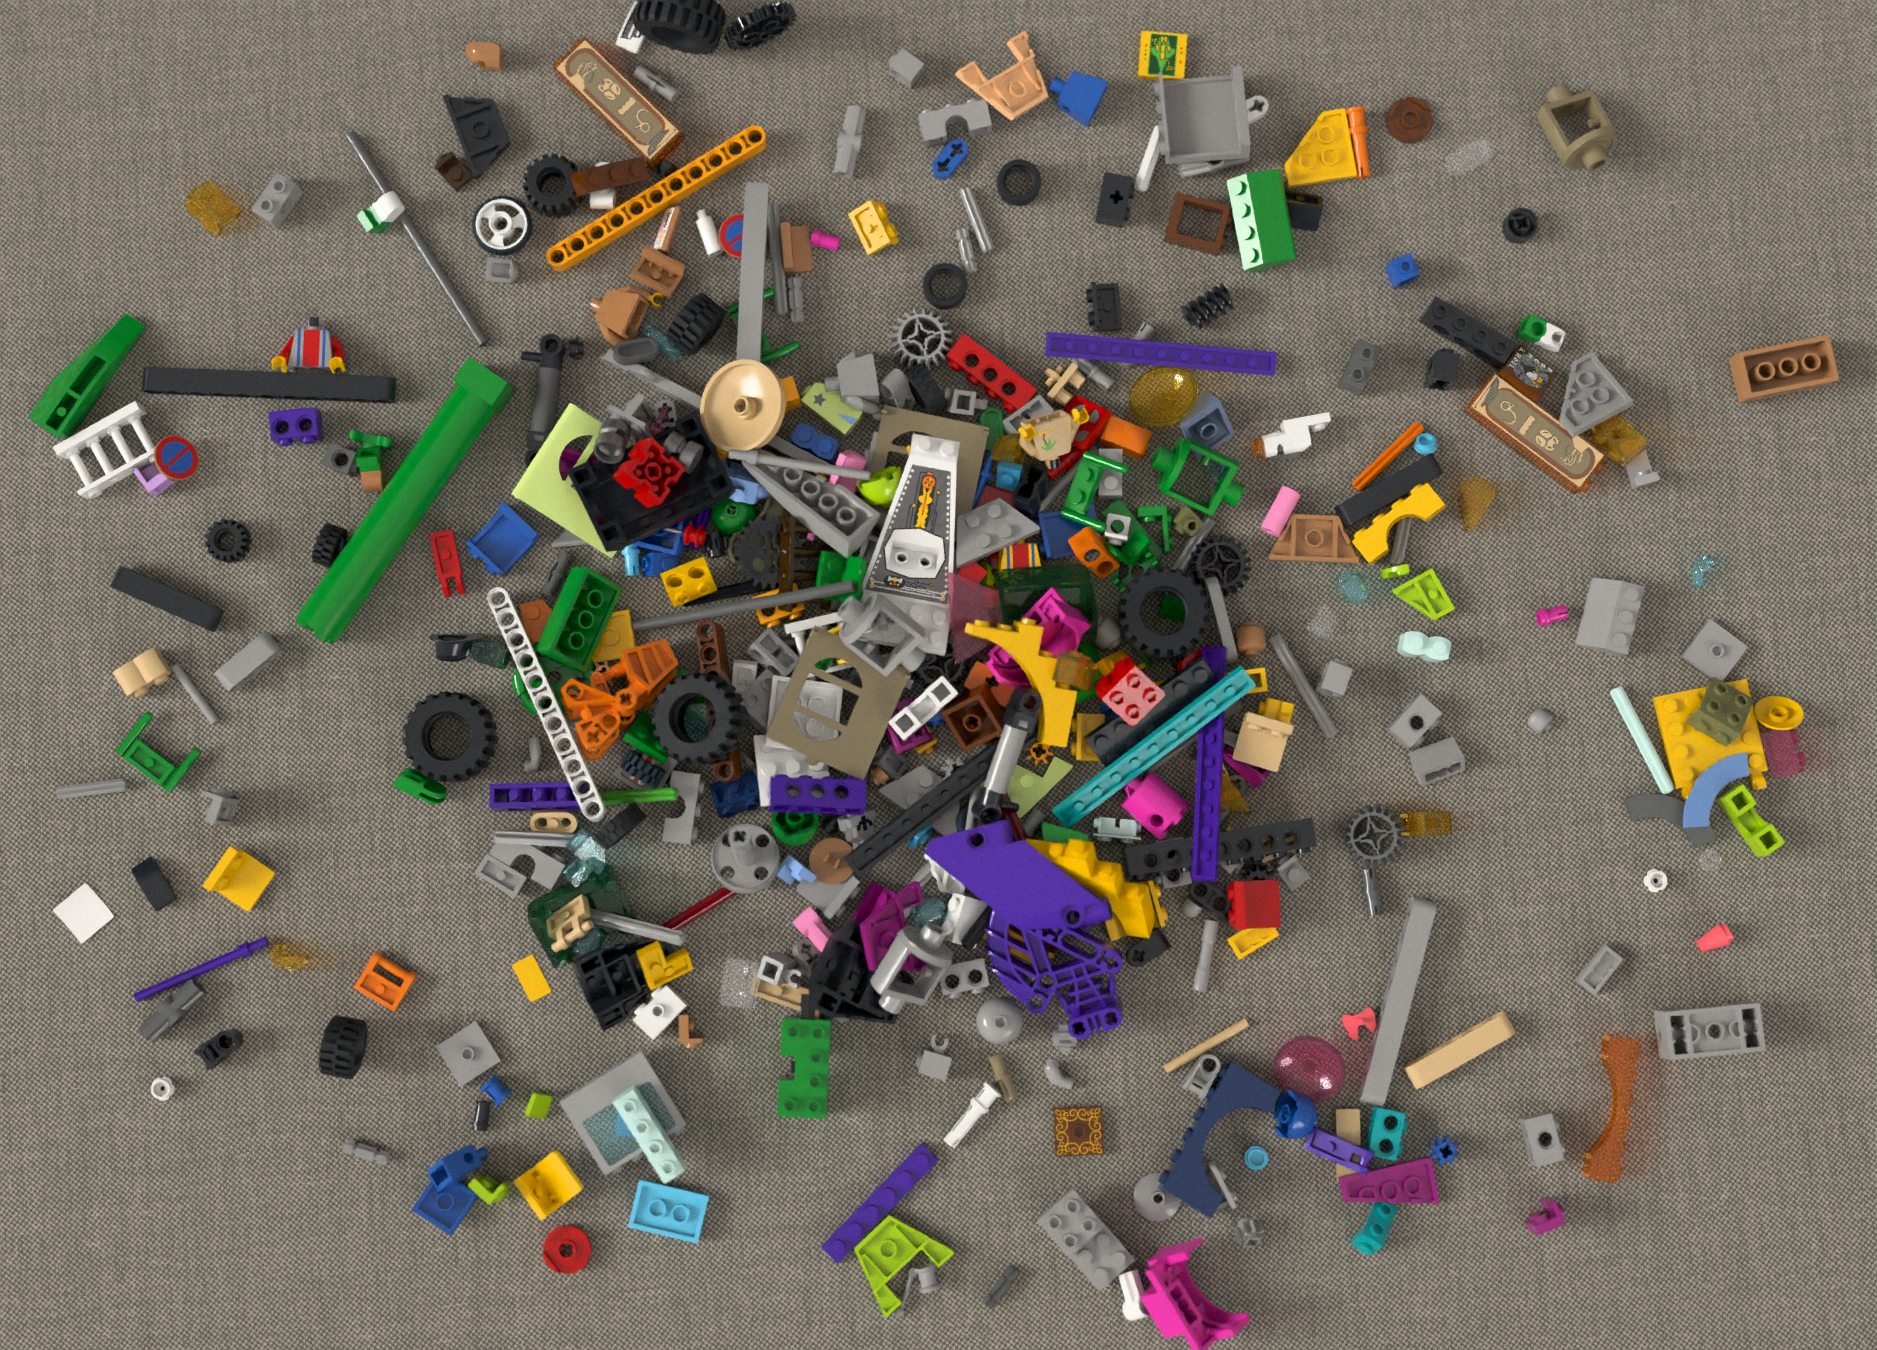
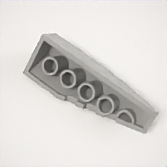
(822, 507)

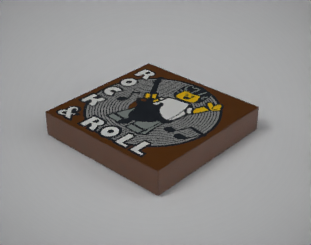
(1527, 373)

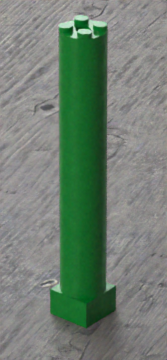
(405, 500)

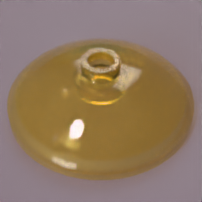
(1159, 388)

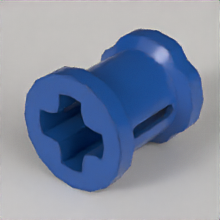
(496, 1090)

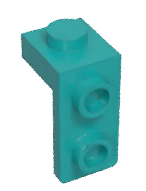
(1376, 1228)

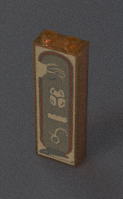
(618, 102)
(1535, 434)

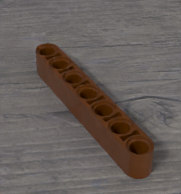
(720, 665)

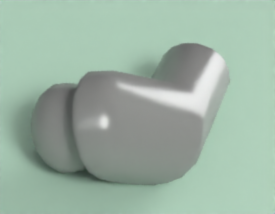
(1054, 1075)

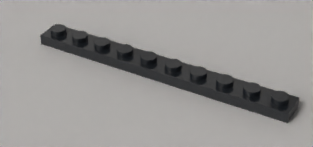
(926, 809)

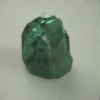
(490, 653)

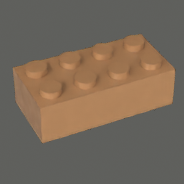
(1783, 369)

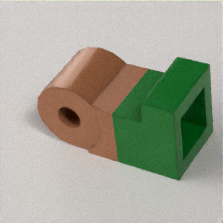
(371, 469)

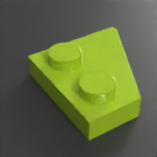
(1426, 595)

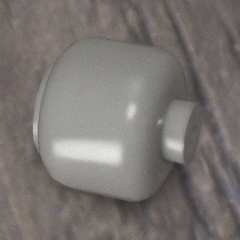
(1540, 720)

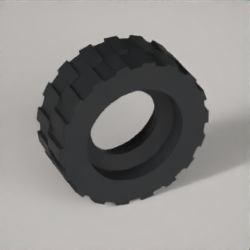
(925, 390)
(620, 826)

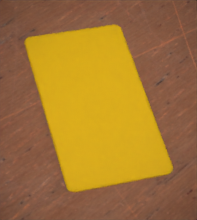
(531, 978)

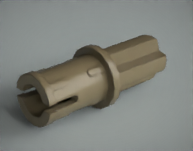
(1003, 1077)

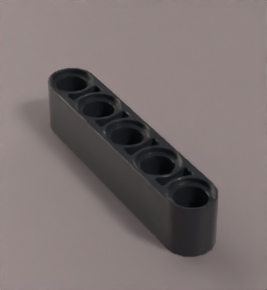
(1388, 490)
(167, 598)

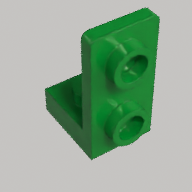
(1150, 515)

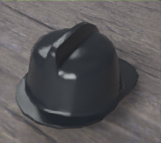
(454, 647)

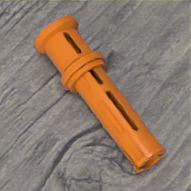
(1357, 132)

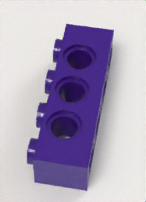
(534, 796)
(805, 802)

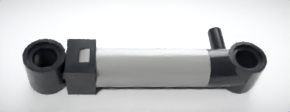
(1017, 724)

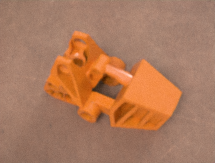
(645, 674)

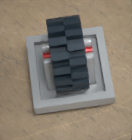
(644, 772)

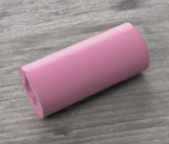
(1280, 511)

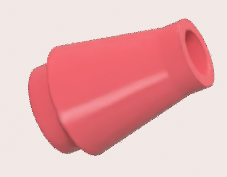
(1715, 938)

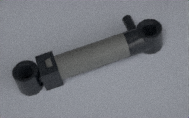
(546, 392)

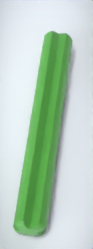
(639, 795)

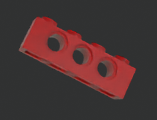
(967, 348)

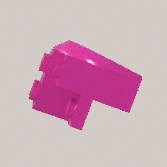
(1058, 636)
(1179, 1304)

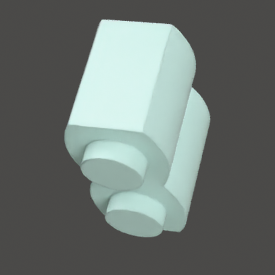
(1417, 644)

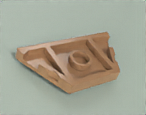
(1313, 540)

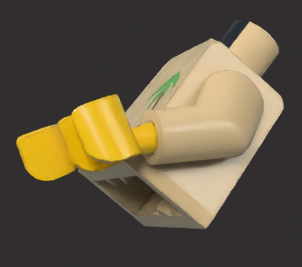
(1051, 435)

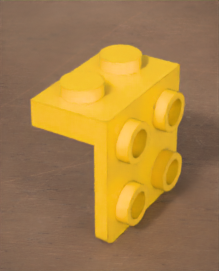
(548, 1184)

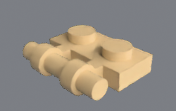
(569, 917)

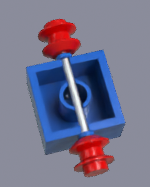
(674, 538)

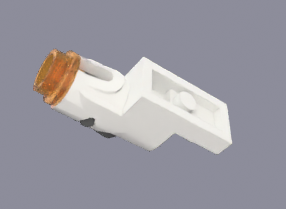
(1292, 438)

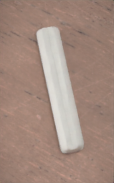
(1149, 161)

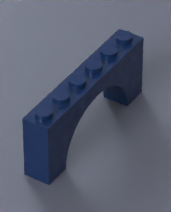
(1186, 1175)

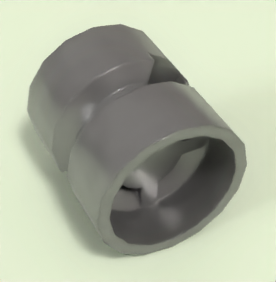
(612, 441)
(684, 452)

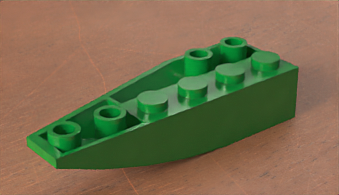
(83, 381)

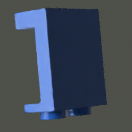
(1057, 531)
(503, 541)

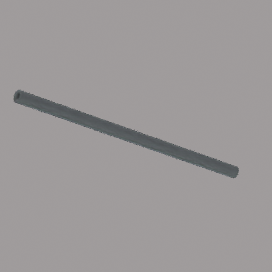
(419, 243)

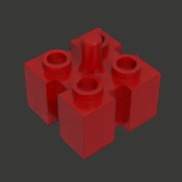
(649, 472)

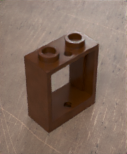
(1192, 243)

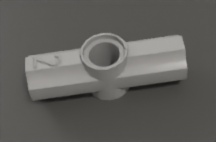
(850, 141)
(1193, 169)

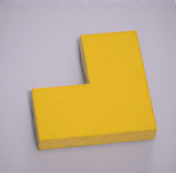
(660, 969)

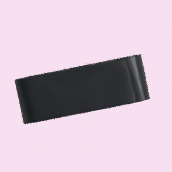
(1207, 900)

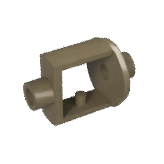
(1589, 149)

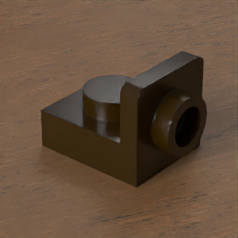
(453, 171)

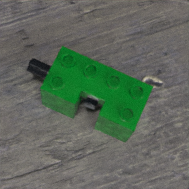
(810, 1042)

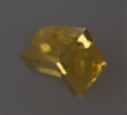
(293, 963)

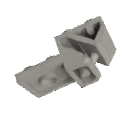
(1085, 1239)

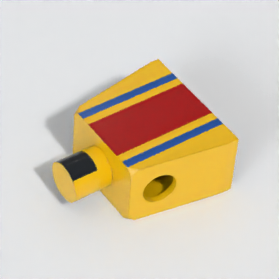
(1018, 556)

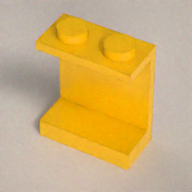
(1115, 928)

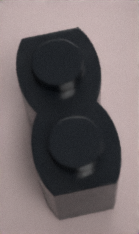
(1031, 490)

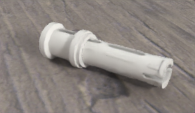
(979, 1106)

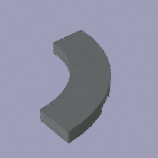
(1669, 809)

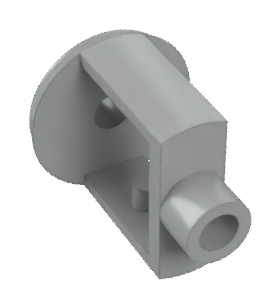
(859, 617)
(926, 945)

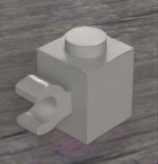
(963, 401)
(934, 1063)

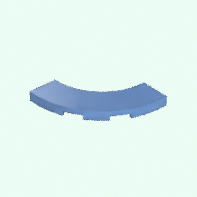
(1708, 785)

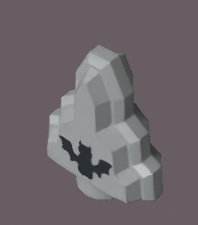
(858, 827)

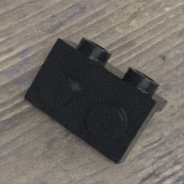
(1104, 306)

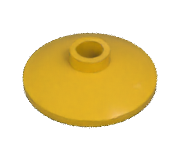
(1778, 713)

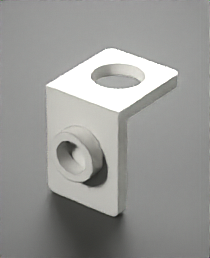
(1117, 538)

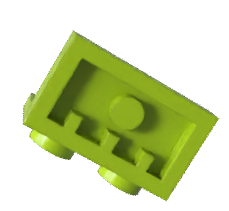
(486, 1188)

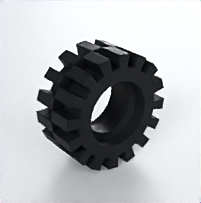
(215, 535)
(329, 544)

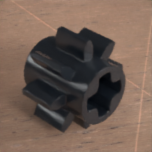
(715, 545)

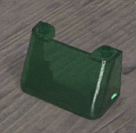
(603, 894)

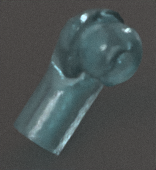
(1700, 567)

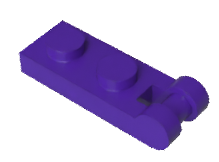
(1338, 1150)

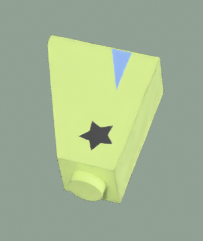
(831, 409)

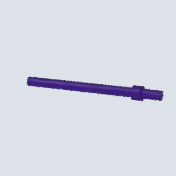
(243, 950)

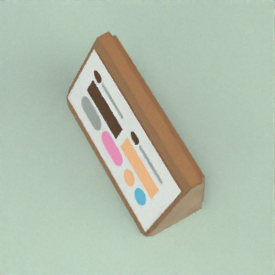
(668, 230)

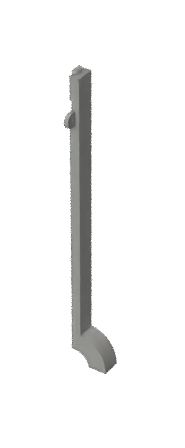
(693, 401)

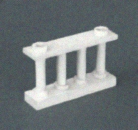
(91, 438)
(798, 629)

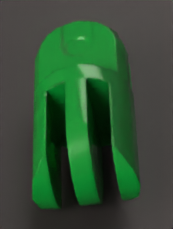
(421, 787)

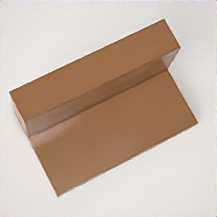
(796, 248)

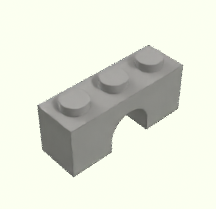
(972, 114)
(683, 828)
(547, 867)

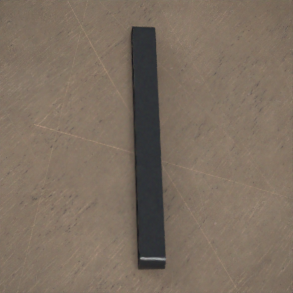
(269, 385)

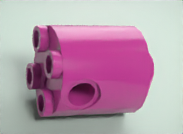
(1154, 804)

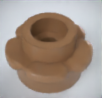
(878, 776)

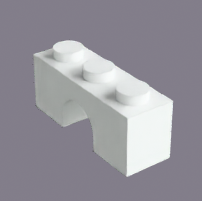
(923, 708)

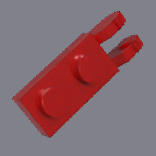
(447, 560)

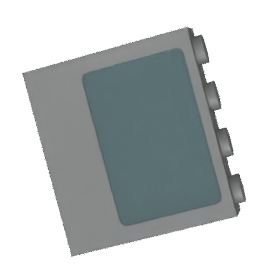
(601, 1124)

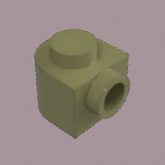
(1186, 522)

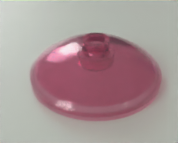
(1316, 1080)

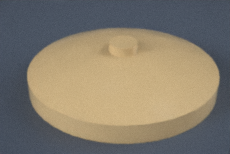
(743, 406)

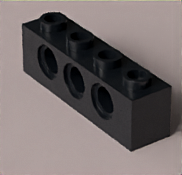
(1467, 333)

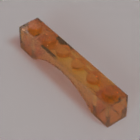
(1604, 1157)

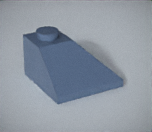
(1207, 423)

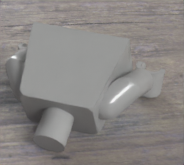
(857, 382)

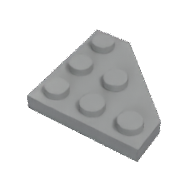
(1591, 396)

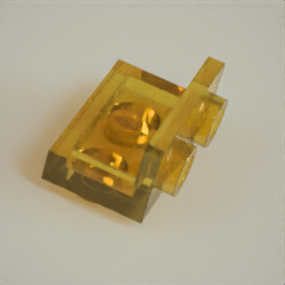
(211, 207)

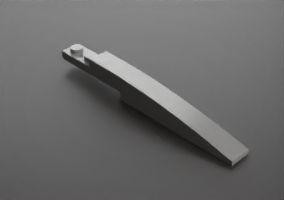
(753, 272)

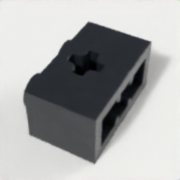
(1114, 186)
(1442, 370)

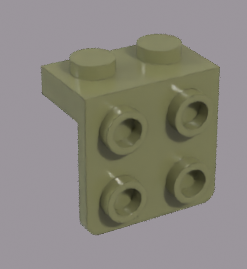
(1721, 712)

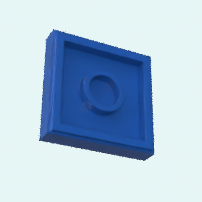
(447, 1207)

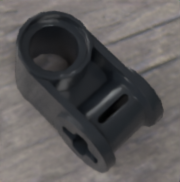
(1149, 947)
(216, 1050)

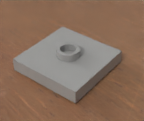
(1714, 651)
(468, 1053)

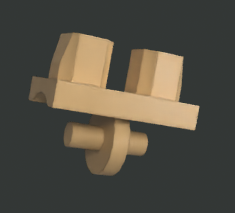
(1058, 392)

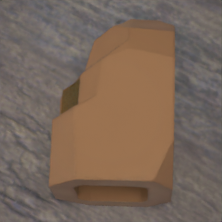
(486, 55)

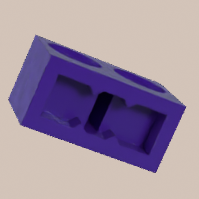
(296, 419)

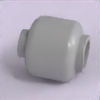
(1108, 633)

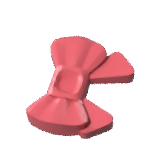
(1352, 1022)

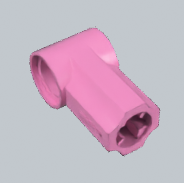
(812, 926)

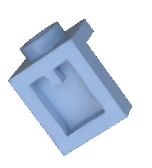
(792, 869)

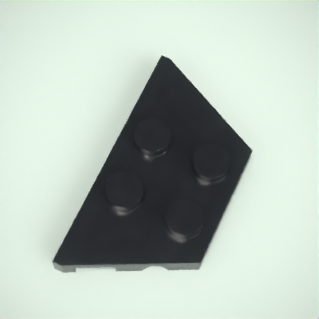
(478, 130)

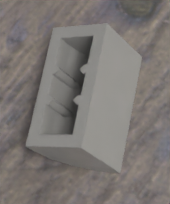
(1437, 761)

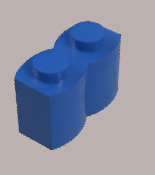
(818, 444)

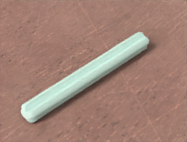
(1642, 740)

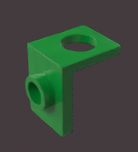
(1132, 549)

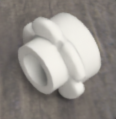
(1661, 880)
(156, 1088)

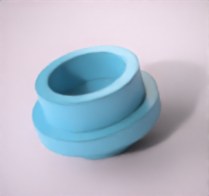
(1425, 444)
(1256, 1157)

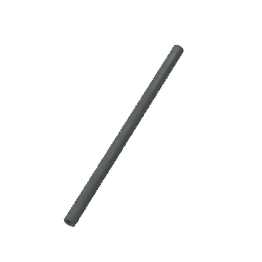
(744, 605)

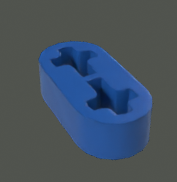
(946, 155)

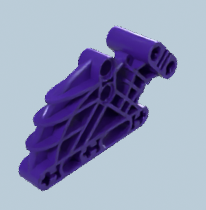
(1091, 1003)

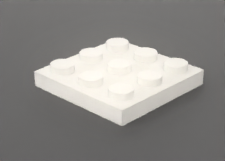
(816, 696)
(775, 761)

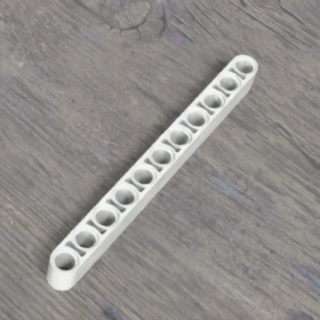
(540, 694)

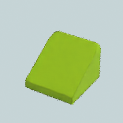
(538, 1105)

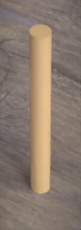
(1205, 1046)

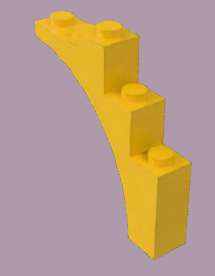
(1024, 646)
(1106, 880)

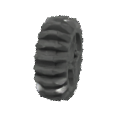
(1372, 825)

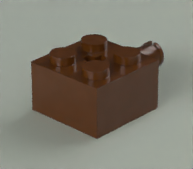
(974, 717)

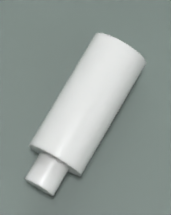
(708, 234)

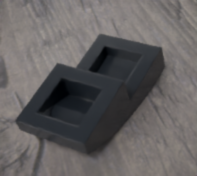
(153, 884)

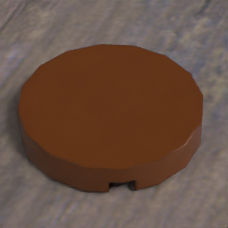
(1409, 120)

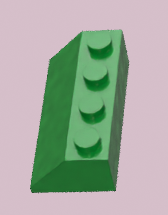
(1261, 220)
(578, 619)

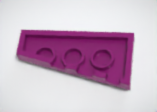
(1395, 1183)

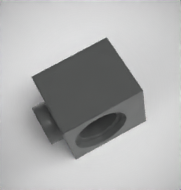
(332, 458)

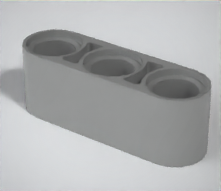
(248, 662)

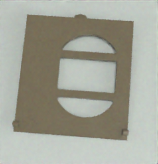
(970, 456)
(862, 734)

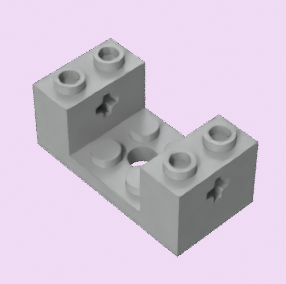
(1685, 1031)

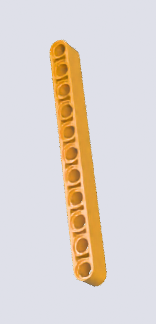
(662, 188)

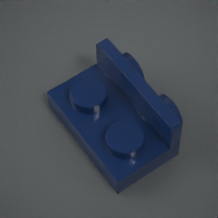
(736, 796)

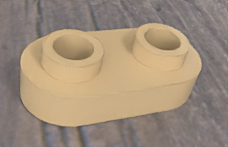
(554, 821)

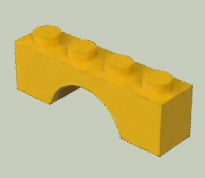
(1421, 504)

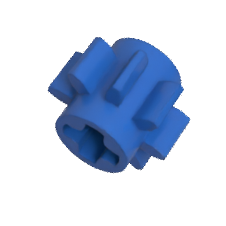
(1443, 1156)

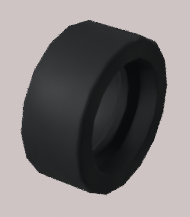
(1023, 165)
(949, 269)

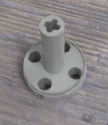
(745, 858)

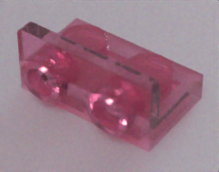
(1783, 752)

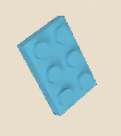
(668, 1211)

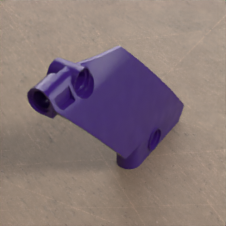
(1016, 879)

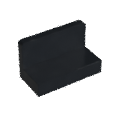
(1304, 210)

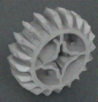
(911, 341)

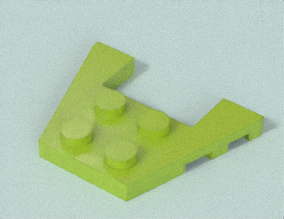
(888, 1250)

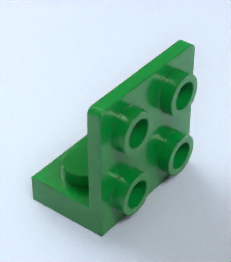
(836, 568)

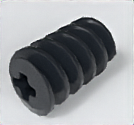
(1207, 306)

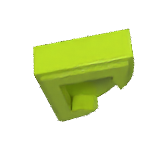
(1397, 571)
(988, 579)

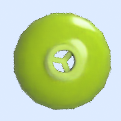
(881, 486)

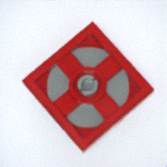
(1091, 429)

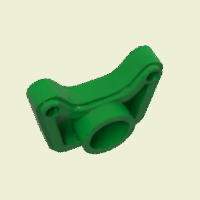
(370, 440)

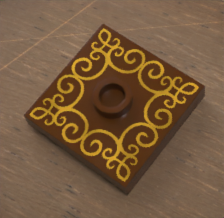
(1078, 1131)

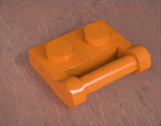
(381, 988)

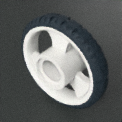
(496, 244)

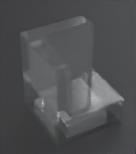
(1323, 623)

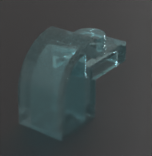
(589, 857)

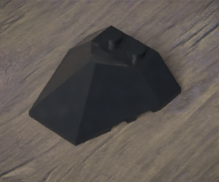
(614, 979)
(842, 979)

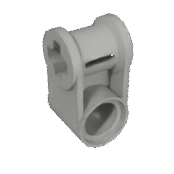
(896, 390)
(1201, 1076)

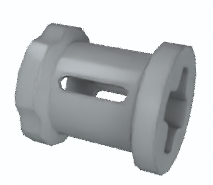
(927, 1278)

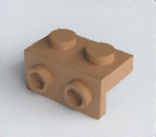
(658, 272)

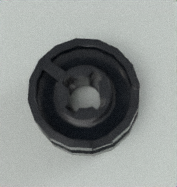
(1510, 225)

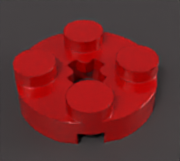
(553, 1246)

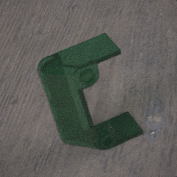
(1023, 587)

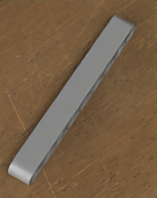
(1397, 1001)

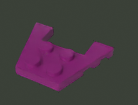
(883, 925)

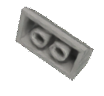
(1609, 616)

